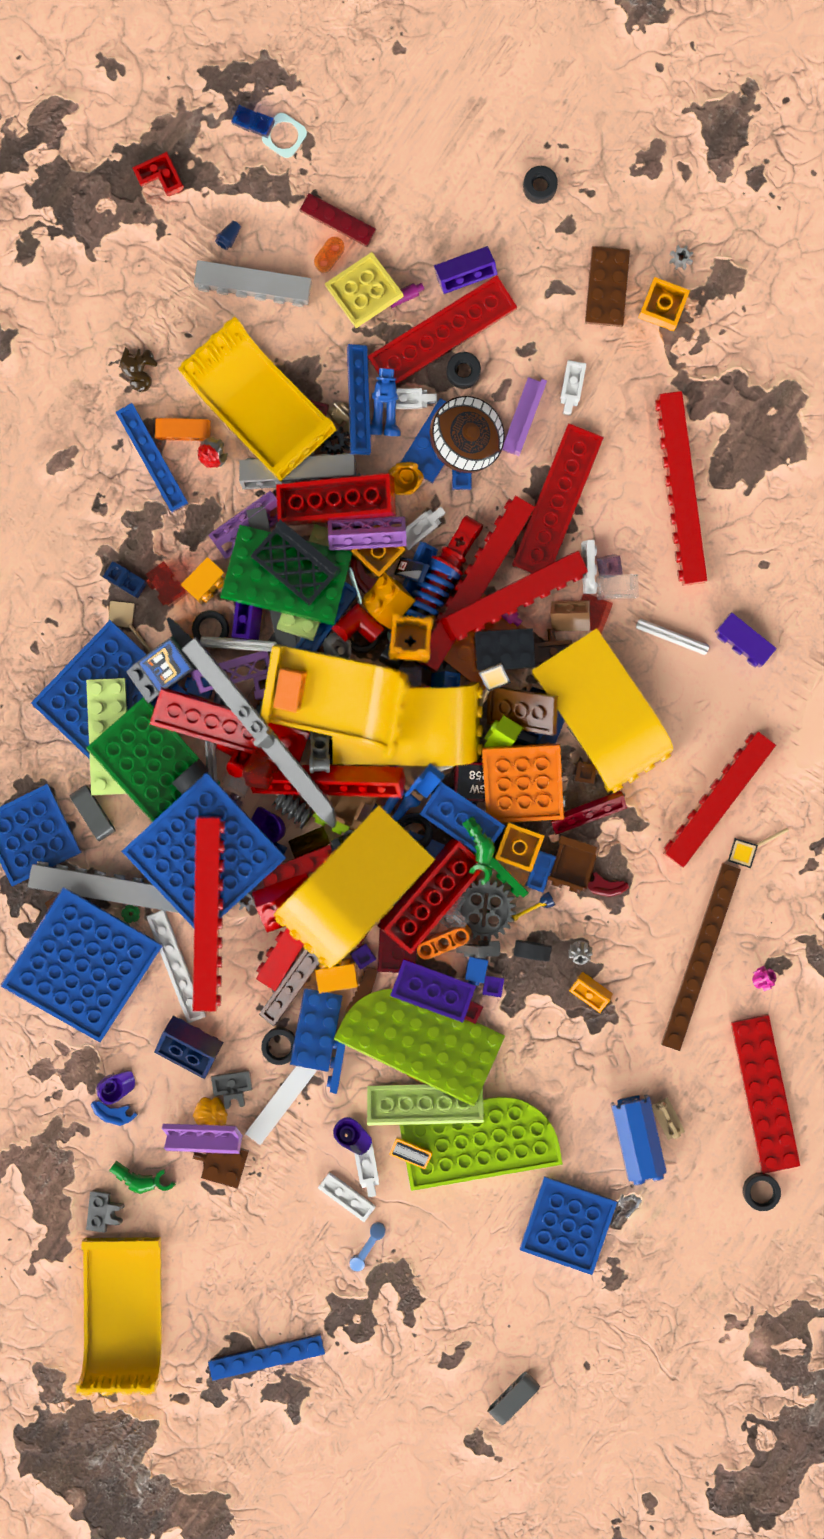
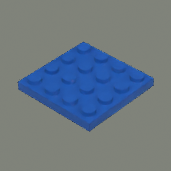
(33, 832)
(568, 1225)

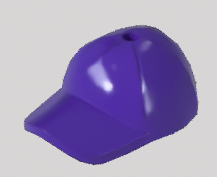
(269, 823)
(115, 1087)
(358, 1139)

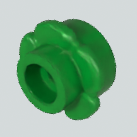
(135, 916)

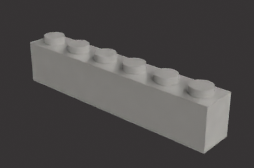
(253, 283)
(255, 475)

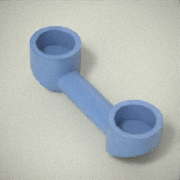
(377, 1232)

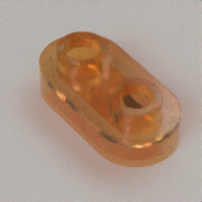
(328, 255)

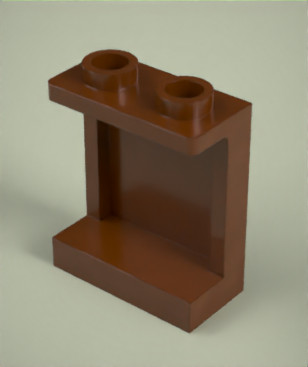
(573, 865)

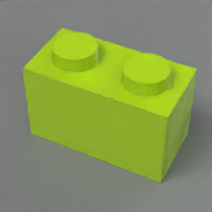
(502, 733)

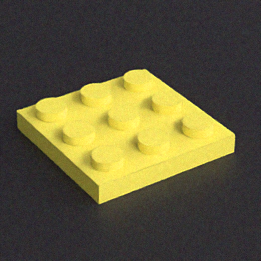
(364, 290)

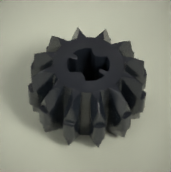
(342, 440)

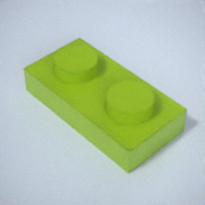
(339, 828)

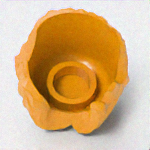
(406, 477)
(210, 1112)

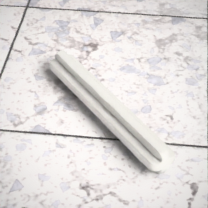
(672, 636)
(241, 644)

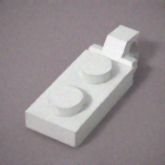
(572, 385)
(413, 399)
(423, 527)
(588, 554)
(367, 1171)

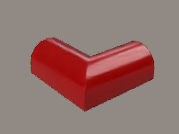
(162, 169)
(358, 620)
(238, 760)

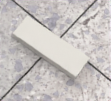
(346, 1197)

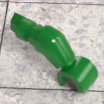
(484, 848)
(139, 1183)

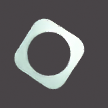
(286, 153)
(353, 581)

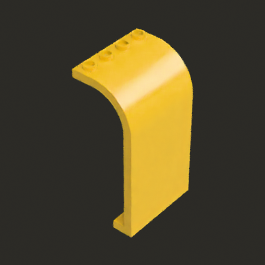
(256, 399)
(340, 697)
(605, 710)
(436, 729)
(354, 888)
(121, 1315)

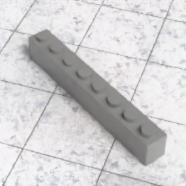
(97, 886)

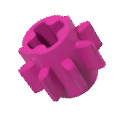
(764, 978)

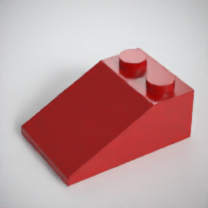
(272, 897)

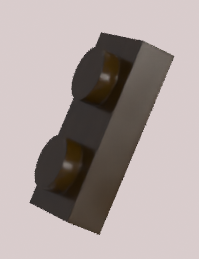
(309, 842)

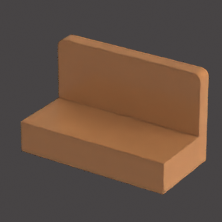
(570, 615)

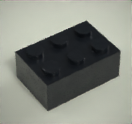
(508, 647)

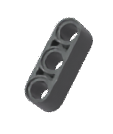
(92, 813)
(513, 1398)

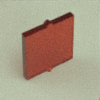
(598, 611)

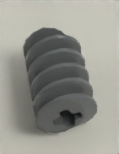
(293, 808)

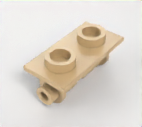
(341, 413)
(668, 1119)

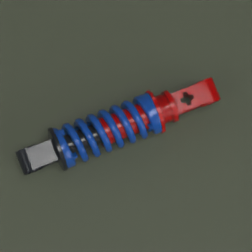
(441, 573)

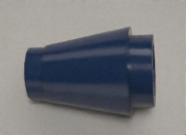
(226, 238)

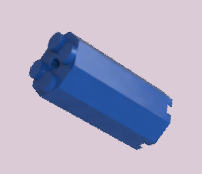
(638, 1139)

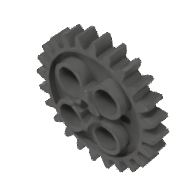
(501, 911)

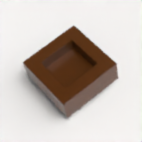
(585, 773)

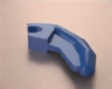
(112, 1115)

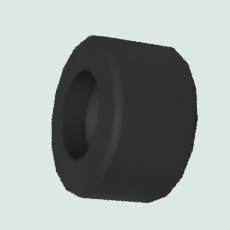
(545, 173)
(466, 382)

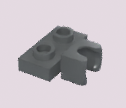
(480, 950)
(232, 1086)
(102, 1212)

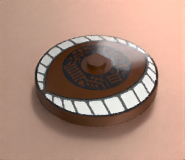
(467, 434)

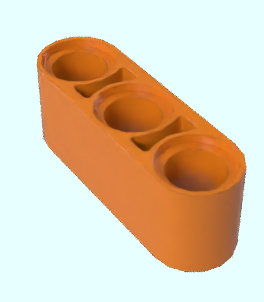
(182, 429)
(437, 947)

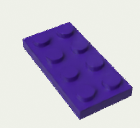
(433, 991)

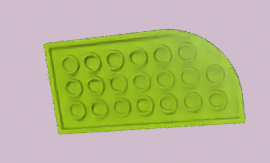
(422, 1043)
(508, 1142)

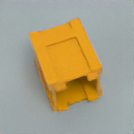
(410, 627)

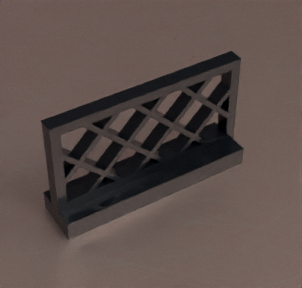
(306, 550)

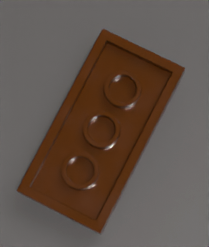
(607, 286)
(528, 709)

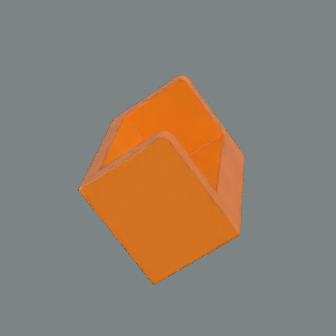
(290, 689)

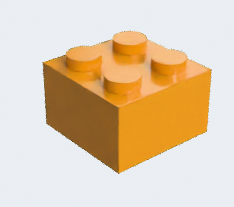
(664, 304)
(378, 559)
(204, 581)
(386, 599)
(519, 847)
(338, 977)

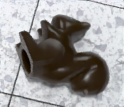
(133, 366)

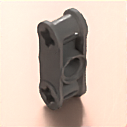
(319, 752)

